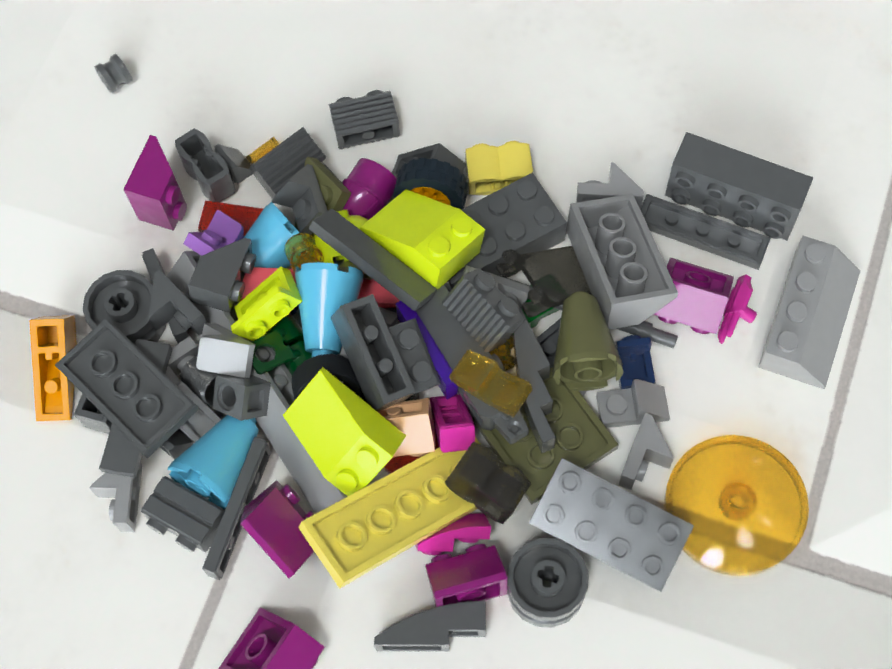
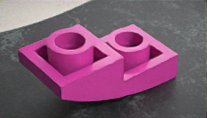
(467, 529)

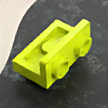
(266, 305)

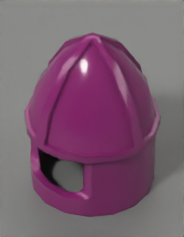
(370, 188)

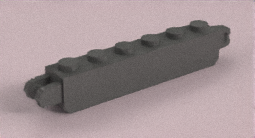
(453, 344)

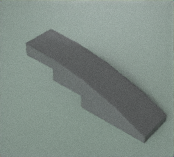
(534, 367)

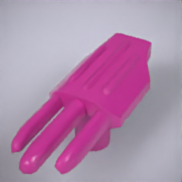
(737, 307)

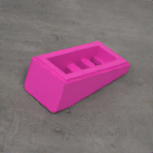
(452, 423)

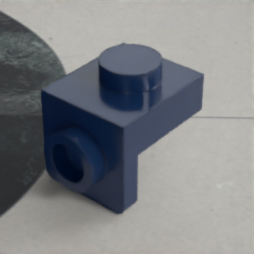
(636, 360)

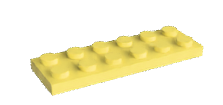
(386, 517)

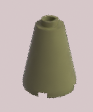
(585, 346)

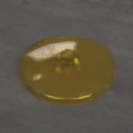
(742, 503)

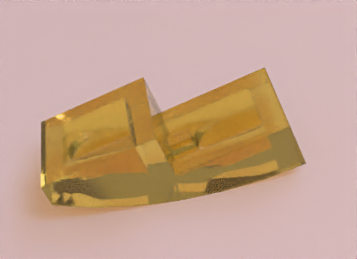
(490, 384)

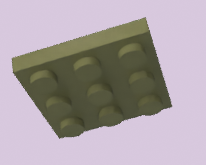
(578, 434)

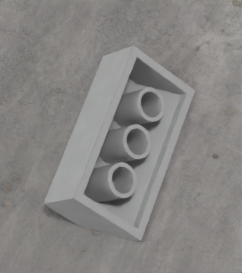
(619, 259)
(810, 313)

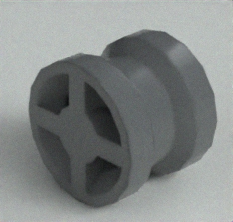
(113, 73)

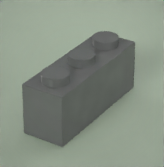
(372, 353)

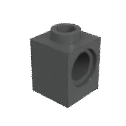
(241, 396)

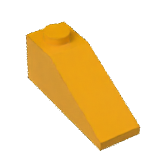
(50, 341)

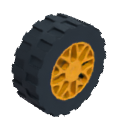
(434, 180)

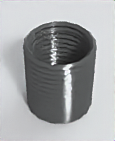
(198, 381)

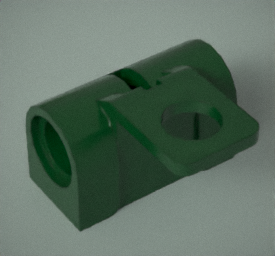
(288, 344)

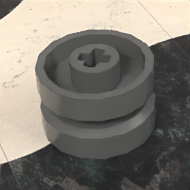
(125, 301)
(550, 561)

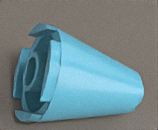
(269, 238)
(322, 293)
(215, 460)

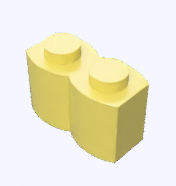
(496, 167)

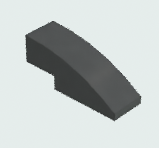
(432, 628)

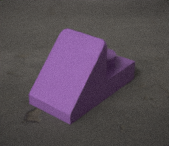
(220, 232)

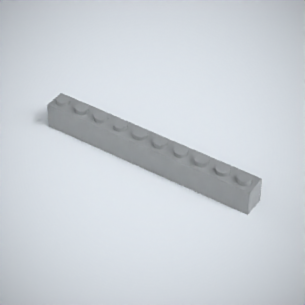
(304, 471)

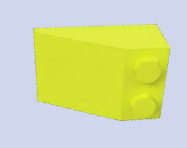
(426, 235)
(342, 433)

